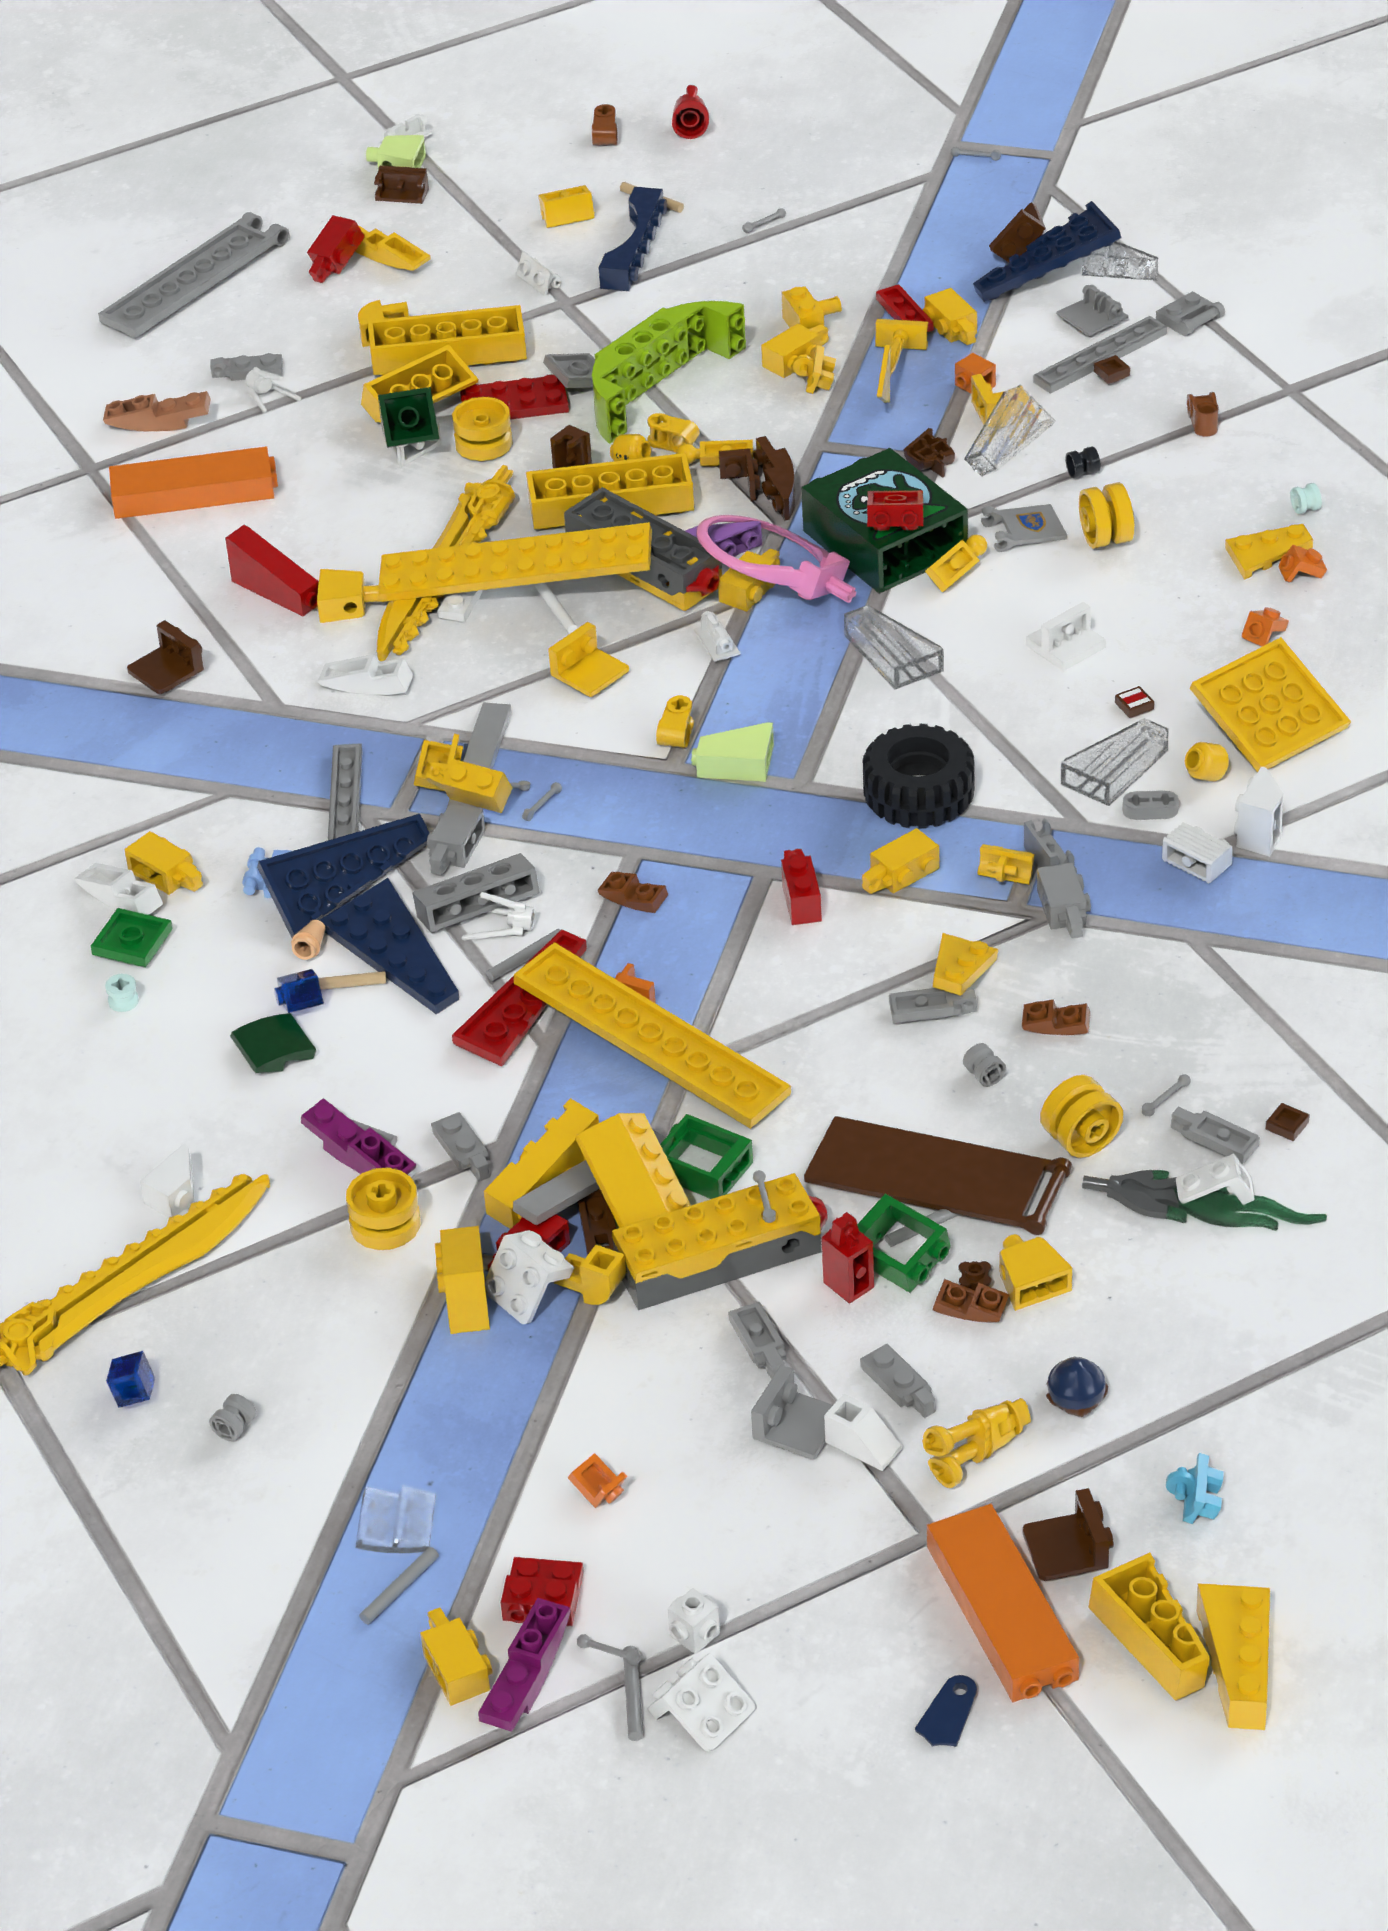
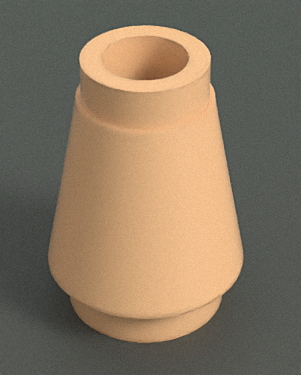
(308, 940)

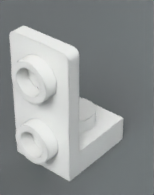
(1219, 1174)

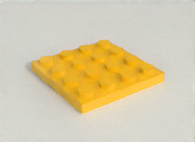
(1270, 705)

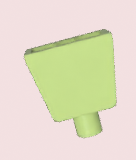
(399, 151)

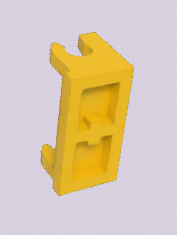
(566, 206)

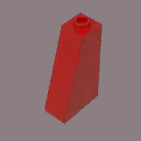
(269, 572)

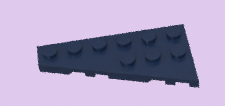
(1051, 251)
(330, 873)
(388, 939)

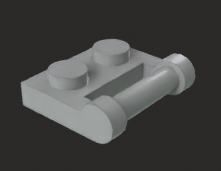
(1189, 313)

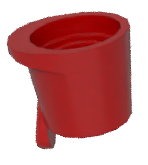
(690, 115)

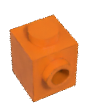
(973, 365)

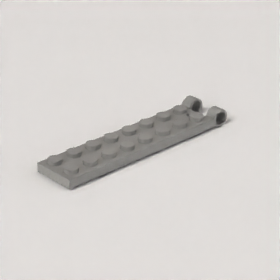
(192, 275)

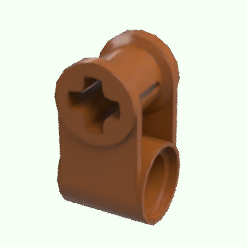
(604, 126)
(1203, 414)

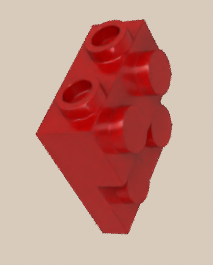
(895, 509)
(542, 1579)

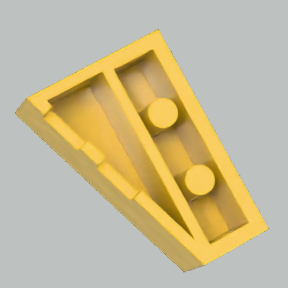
(462, 1279)

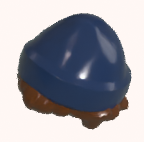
(1076, 1386)

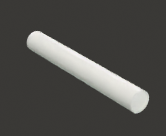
(556, 607)

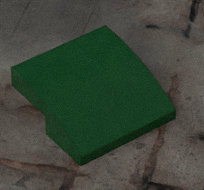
(272, 1042)

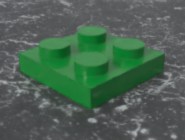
(131, 937)

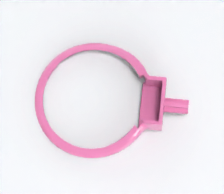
(807, 580)

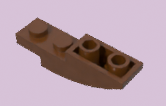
(778, 474)

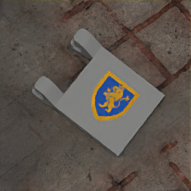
(1024, 525)

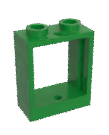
(734, 1149)
(916, 1270)

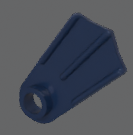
(948, 1712)

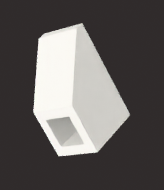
(860, 1432)

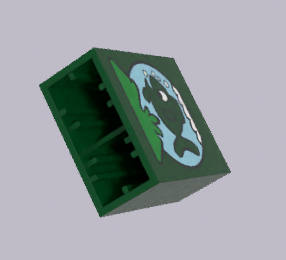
(837, 520)

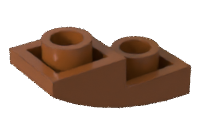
(628, 892)
(1046, 1018)
(977, 1305)

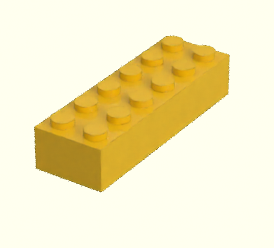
(475, 336)
(652, 483)

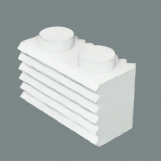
(1197, 852)

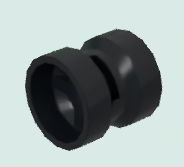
(1082, 462)

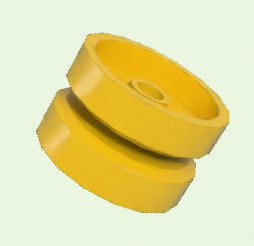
(482, 428)
(1106, 515)
(1081, 1116)
(383, 1208)

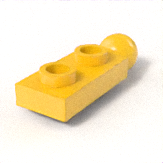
(709, 450)
(957, 561)

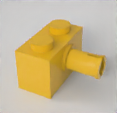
(802, 308)

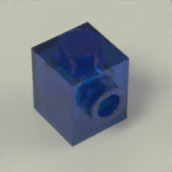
(298, 991)
(130, 1379)

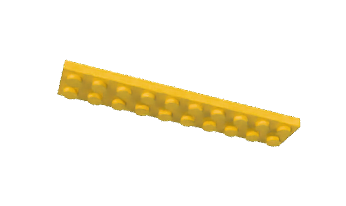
(515, 562)
(652, 1035)

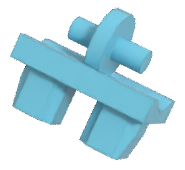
(1192, 1488)

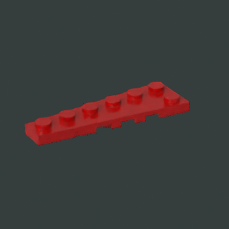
(509, 1013)

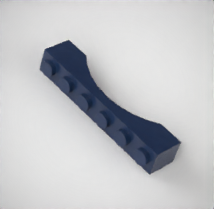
(621, 265)

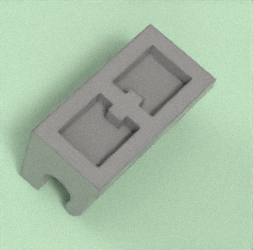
(1044, 846)

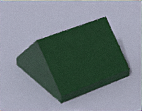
(408, 417)

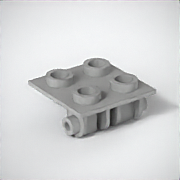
(1094, 312)

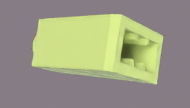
(735, 754)

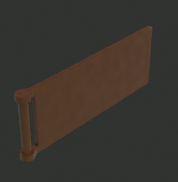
(936, 1172)

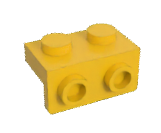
(437, 753)

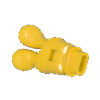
(985, 1433)

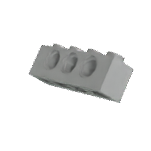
(460, 895)

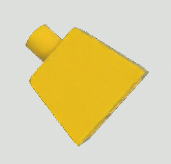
(343, 595)
(1032, 1271)

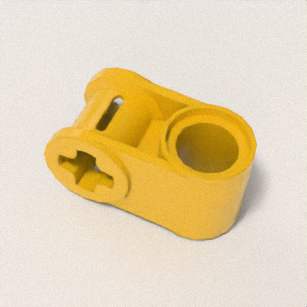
(670, 432)
(676, 723)

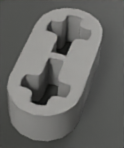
(1150, 805)

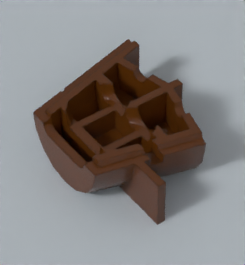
(929, 453)

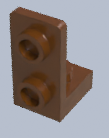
(740, 464)

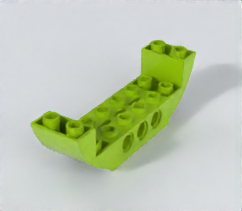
(656, 350)

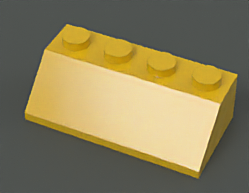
(439, 370)
(631, 1168)

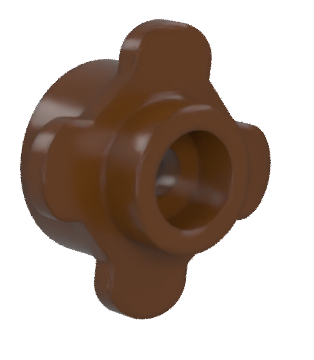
(974, 1273)

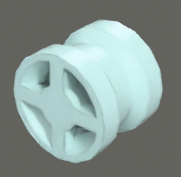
(1305, 498)
(121, 992)

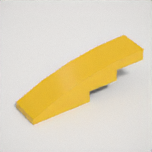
(391, 250)

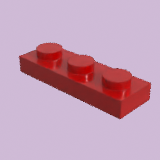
(902, 306)

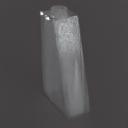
(1008, 430)
(892, 648)
(1115, 762)

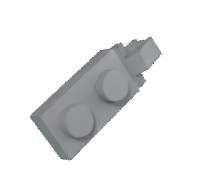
(240, 366)
(930, 1004)
(1215, 1133)
(462, 1145)
(759, 1337)
(898, 1379)

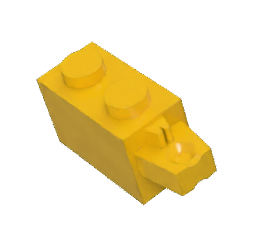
(952, 316)
(784, 348)
(742, 590)
(471, 784)
(901, 862)
(162, 864)
(455, 1658)

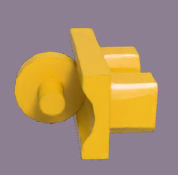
(818, 369)
(1006, 864)

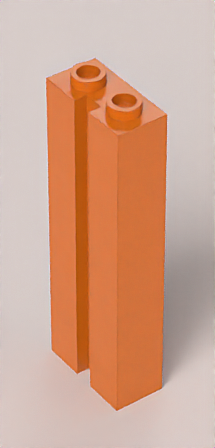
(192, 482)
(1002, 1603)

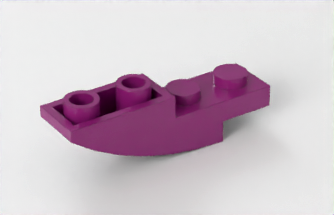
(350, 1143)
(527, 1667)

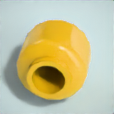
(630, 447)
(1207, 761)

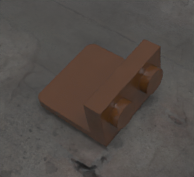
(1019, 233)
(171, 663)
(1070, 1542)

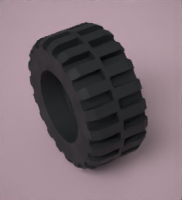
(912, 799)

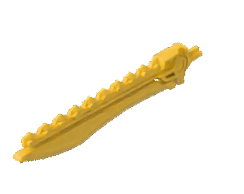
(486, 505)
(34, 1329)

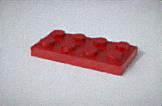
(524, 396)

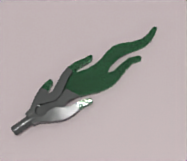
(1156, 1196)

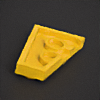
(1265, 547)
(961, 963)

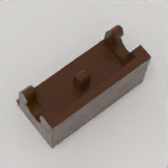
(401, 184)
(570, 447)

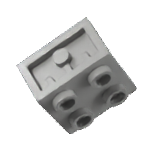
(788, 1417)

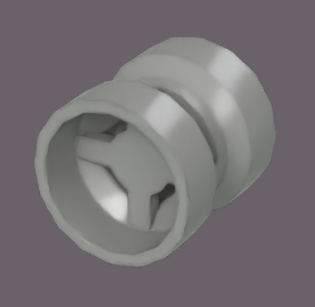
(983, 1063)
(230, 1420)

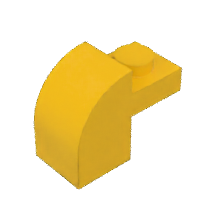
(376, 311)
(596, 1274)

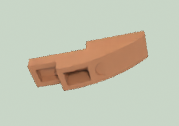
(148, 414)

